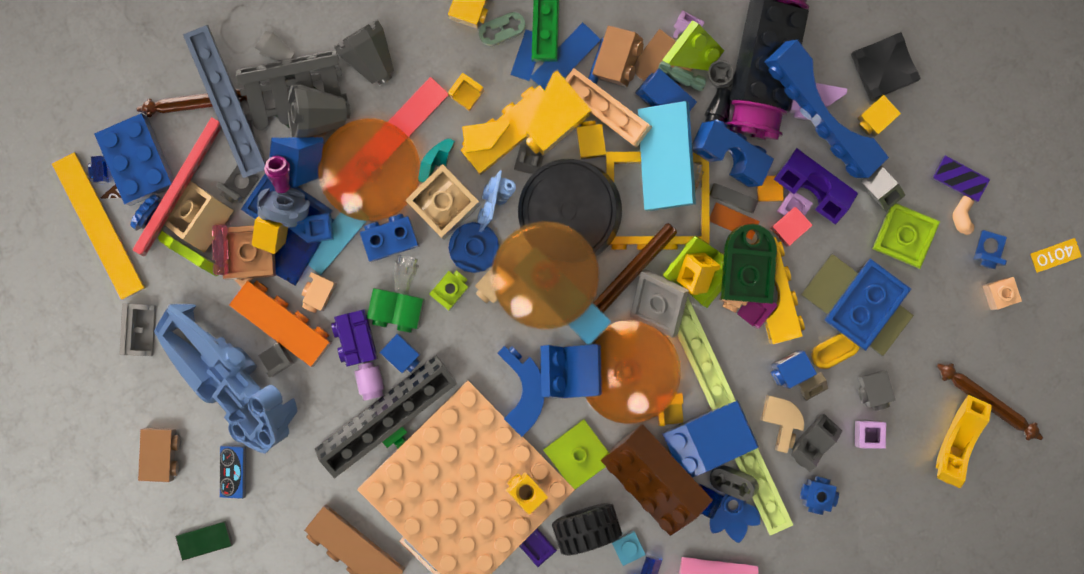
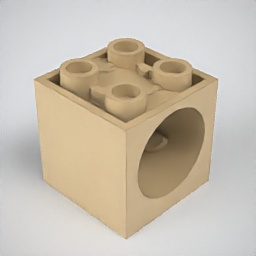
(443, 202)

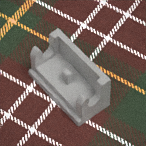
(137, 329)

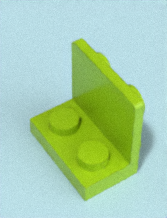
(697, 245)

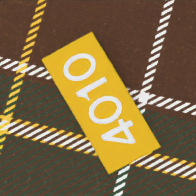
(1055, 255)

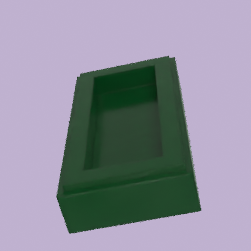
(204, 540)

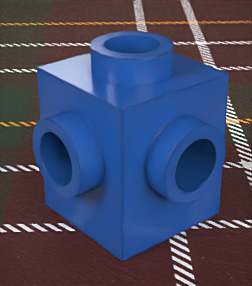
(810, 491)

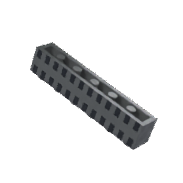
(385, 416)

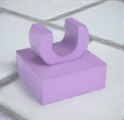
(683, 22)

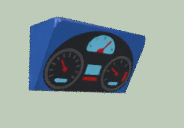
(233, 472)

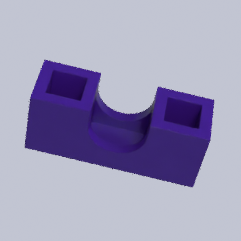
(832, 194)

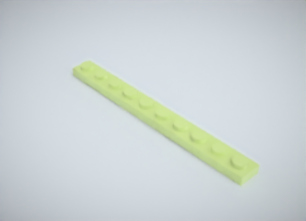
(719, 394)

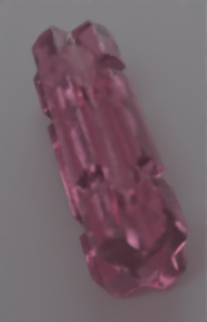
(220, 250)

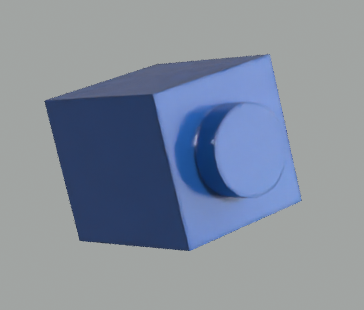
(401, 354)

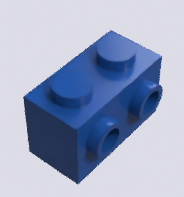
(389, 238)

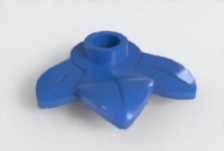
(734, 520)

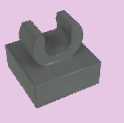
(527, 160)

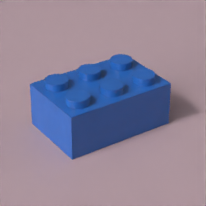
(135, 159)

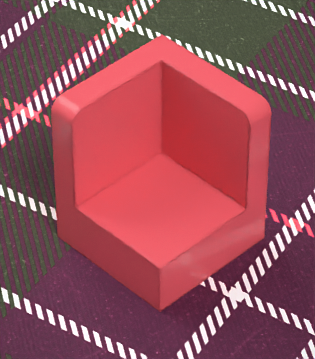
(791, 226)

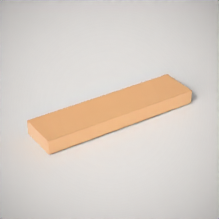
(609, 109)

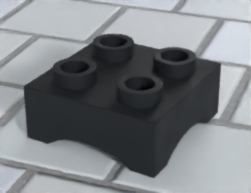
(885, 66)

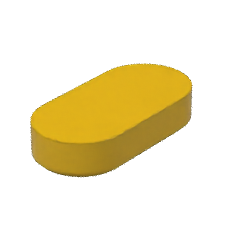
(833, 351)

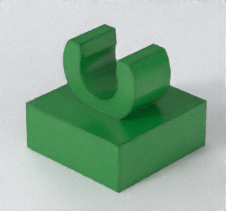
(396, 438)

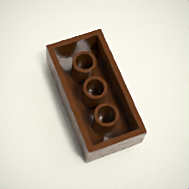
(656, 480)

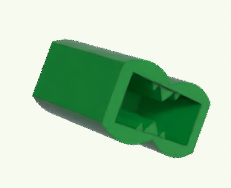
(395, 309)

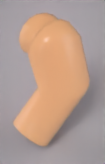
(961, 217)

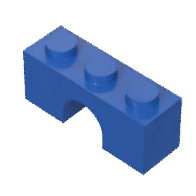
(749, 160)

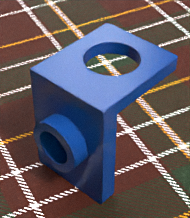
(990, 260)

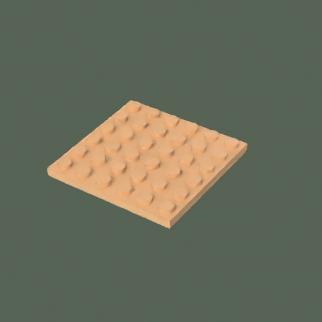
(451, 486)

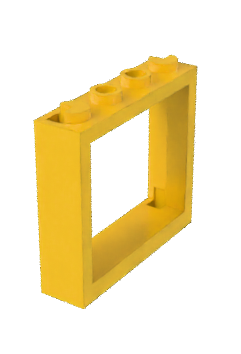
(621, 242)

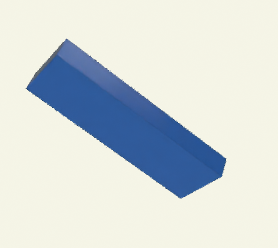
(570, 54)

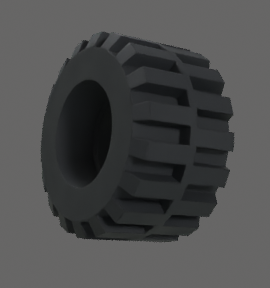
(587, 529)

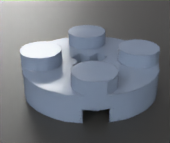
(283, 207)

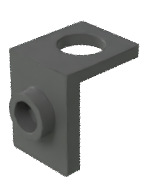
(231, 192)

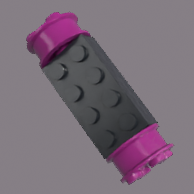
(755, 92)

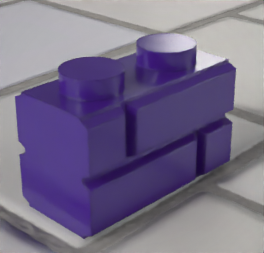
(355, 338)

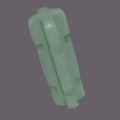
(683, 76)

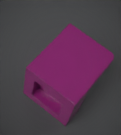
(756, 313)

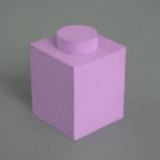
(870, 434)

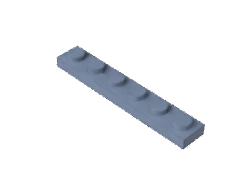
(225, 101)

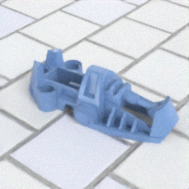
(223, 376)

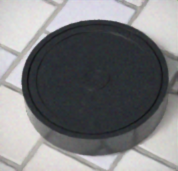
(574, 196)

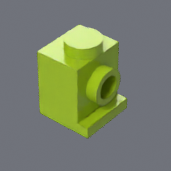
(445, 299)

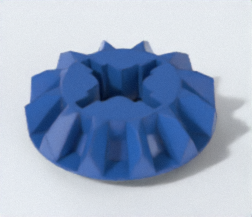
(145, 212)

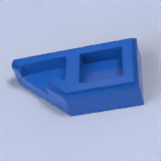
(315, 228)

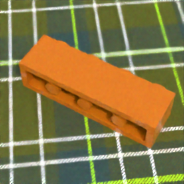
(280, 323)

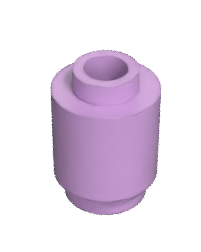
(369, 381)

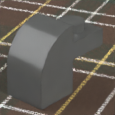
(815, 442)

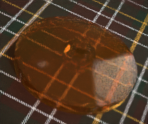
(369, 169)
(545, 275)
(636, 372)

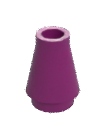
(278, 172)

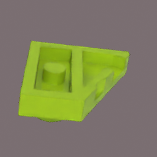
(694, 49)

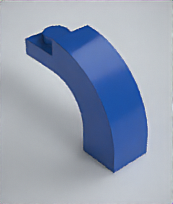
(528, 409)

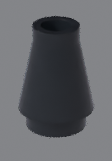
(719, 107)

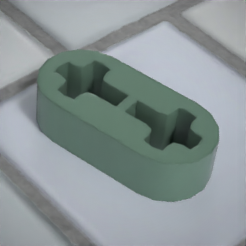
(499, 23)

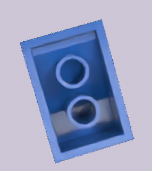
(711, 439)

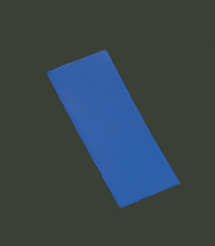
(523, 64)

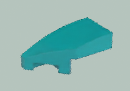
(435, 157)

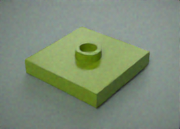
(906, 235)
(577, 454)

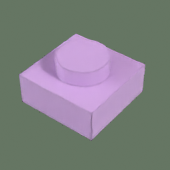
(794, 200)

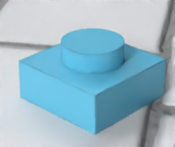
(628, 548)

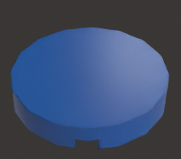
(473, 249)

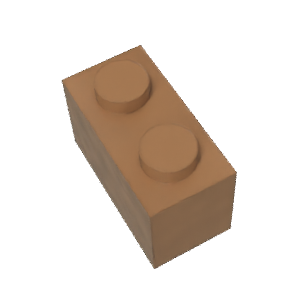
(618, 56)
(158, 455)

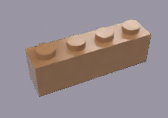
(349, 545)

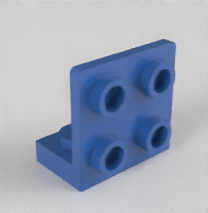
(571, 371)

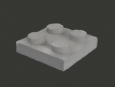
(659, 303)

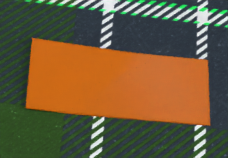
(731, 219)

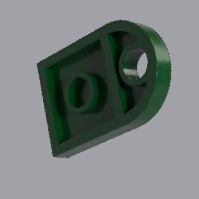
(749, 268)

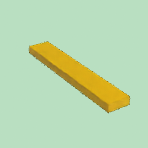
(98, 226)

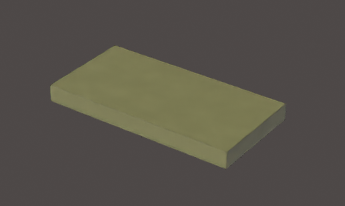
(829, 286)

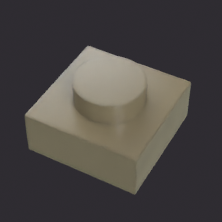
(813, 386)

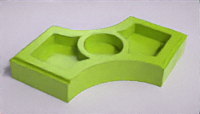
(187, 252)

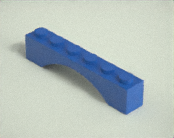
(795, 71)

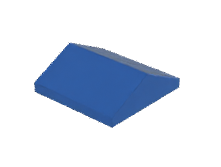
(302, 155)

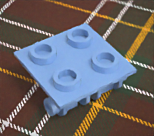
(495, 192)

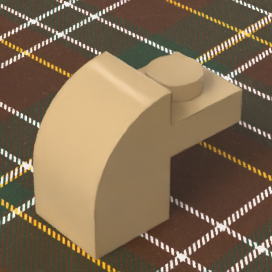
(787, 416)

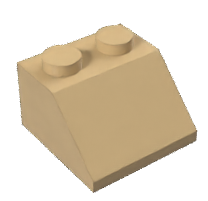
(196, 215)

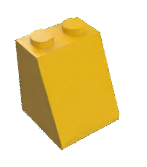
(556, 115)

